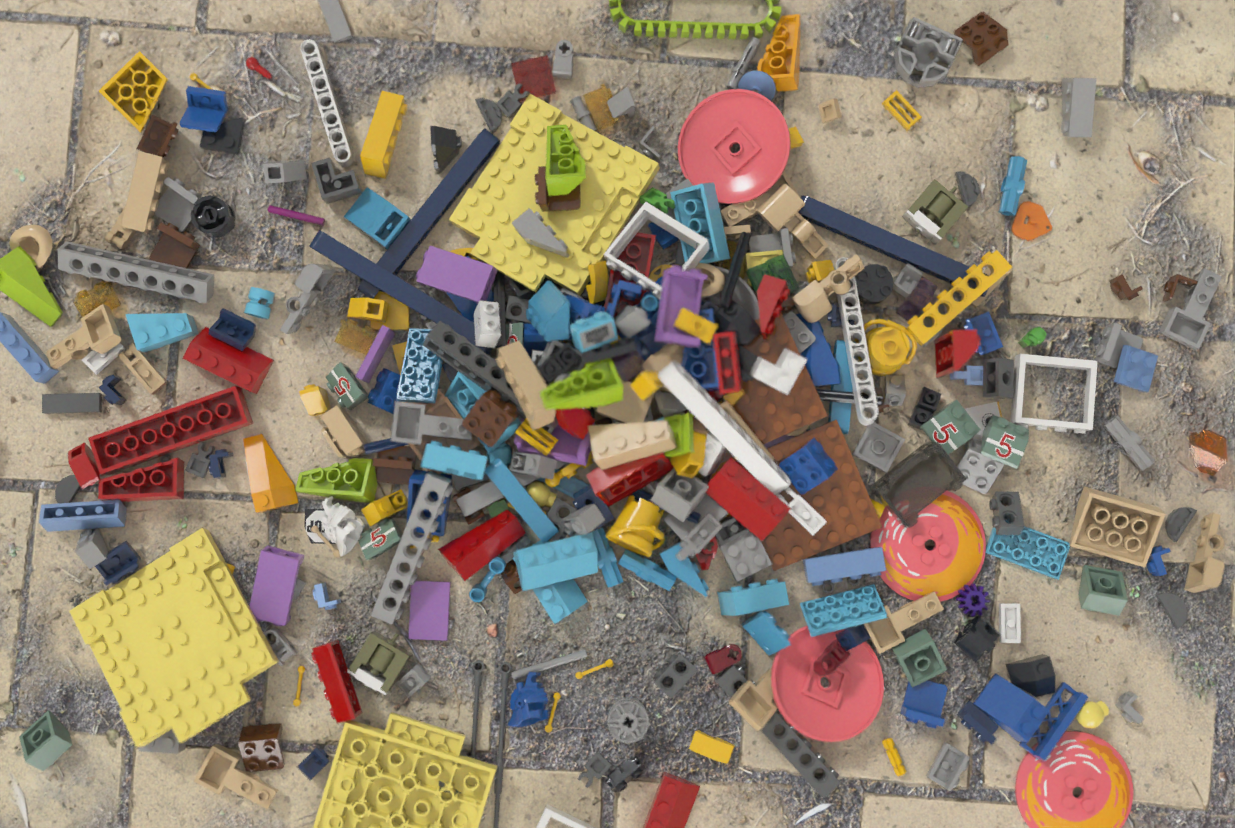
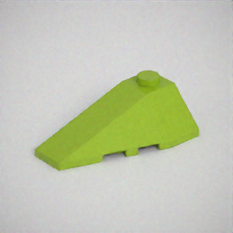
(563, 161)
(26, 287)
(591, 386)
(344, 481)

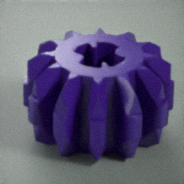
(978, 595)

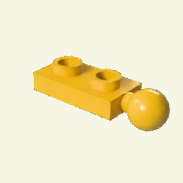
(567, 471)

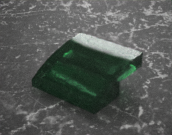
(774, 267)

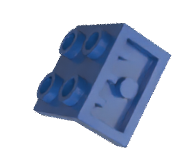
(630, 292)

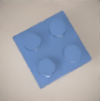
(1135, 368)

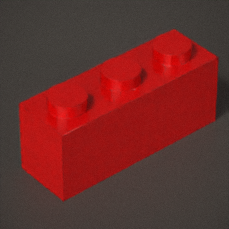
(727, 362)

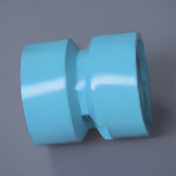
(256, 309)

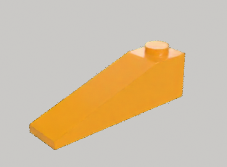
(783, 54)
(267, 477)

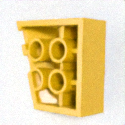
(135, 90)

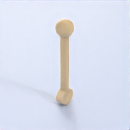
(315, 529)

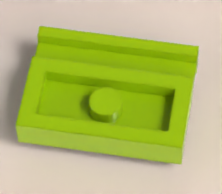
(683, 432)

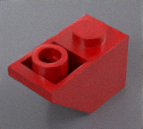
(83, 465)

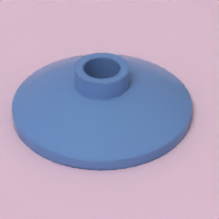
(758, 81)

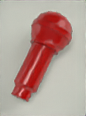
(253, 64)

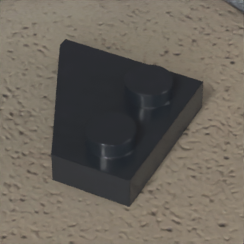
(226, 139)

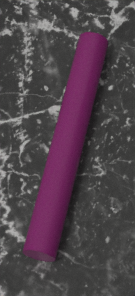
(296, 215)

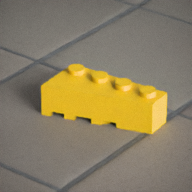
(383, 134)

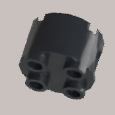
(213, 216)
(874, 284)
(977, 638)

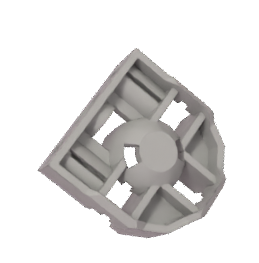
(921, 47)

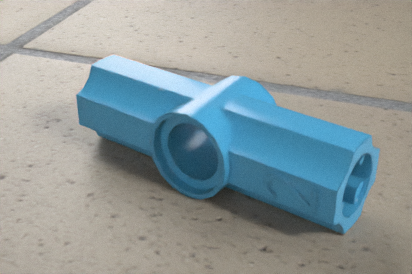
(1012, 186)
(606, 559)
(647, 570)

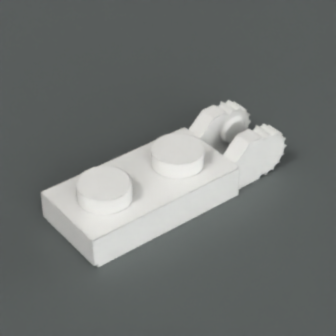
(803, 512)

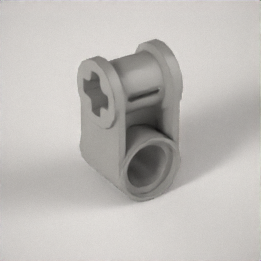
(563, 62)
(281, 645)

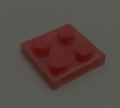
(535, 76)

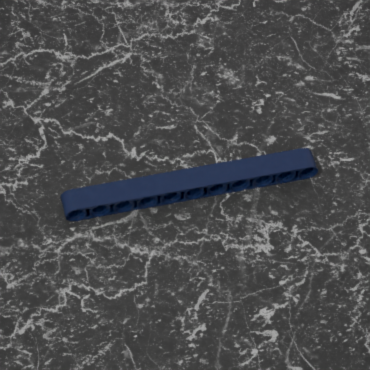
(435, 207)
(884, 242)
(393, 286)

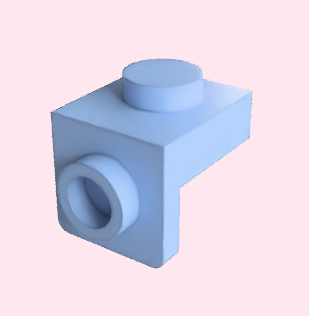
(321, 595)

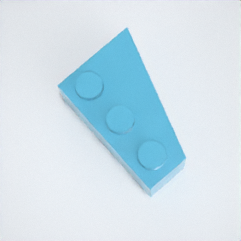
(159, 330)
(453, 460)
(753, 598)

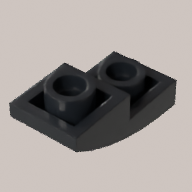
(558, 362)
(924, 407)

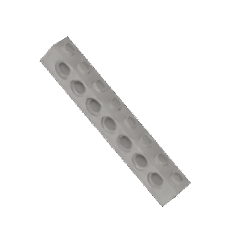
(135, 272)
(383, 608)

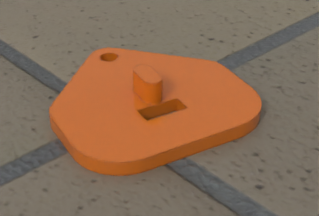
(1036, 222)

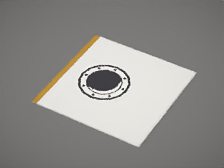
(982, 414)

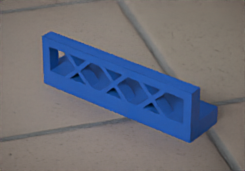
(1060, 724)

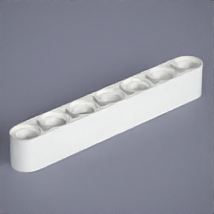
(322, 95)

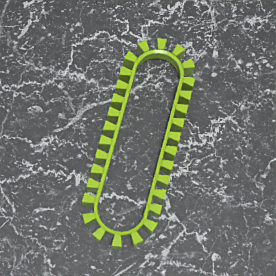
(767, 22)

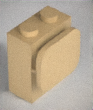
(629, 410)
(342, 433)

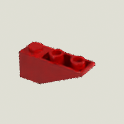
(770, 295)
(574, 421)

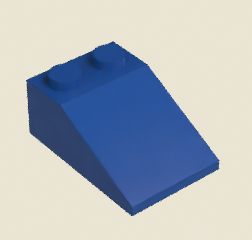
(415, 484)
(1011, 708)

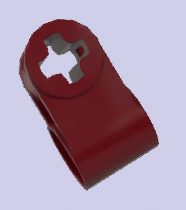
(833, 656)
(719, 660)

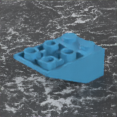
(377, 218)
(684, 569)
(765, 633)

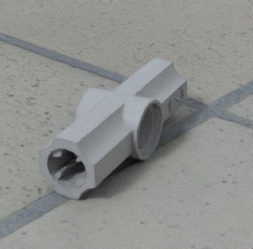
(1129, 443)

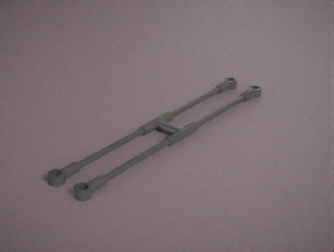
(499, 760)

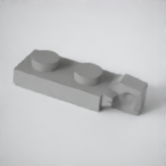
(699, 537)

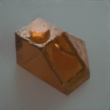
(1208, 451)

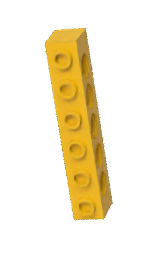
(998, 266)

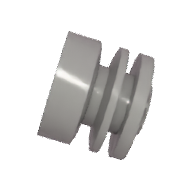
(630, 708)

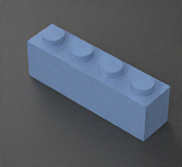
(25, 350)
(82, 515)
(844, 564)

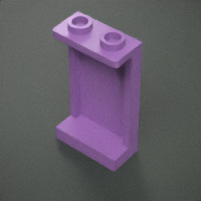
(456, 274)
(678, 291)
(566, 449)
(275, 585)

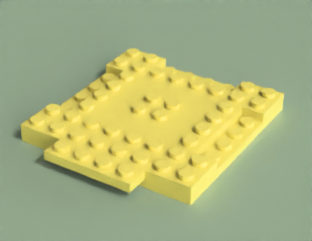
(507, 189)
(176, 641)
(395, 775)

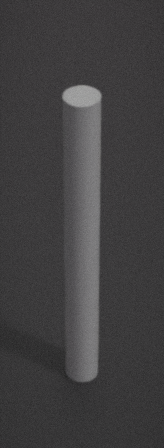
(549, 664)

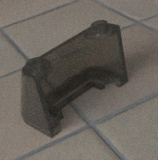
(917, 482)

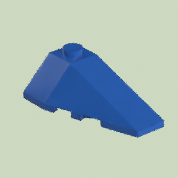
(819, 359)
(701, 360)

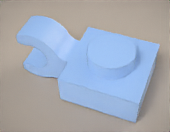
(971, 375)

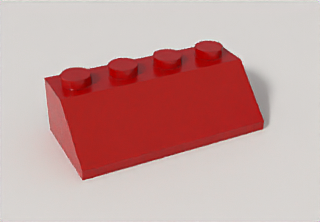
(954, 350)
(239, 367)
(624, 479)
(746, 499)
(336, 681)
(671, 803)

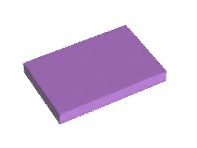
(375, 354)
(429, 610)

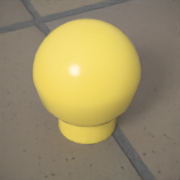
(541, 494)
(1092, 714)

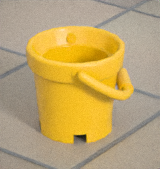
(888, 347)
(637, 527)

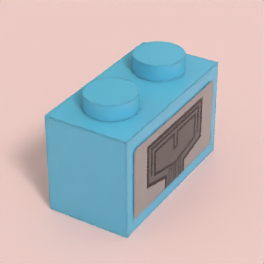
(593, 331)

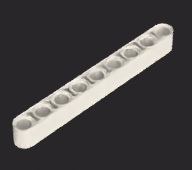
(860, 349)
(724, 427)

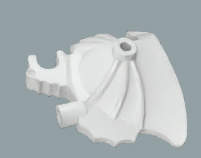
(341, 526)

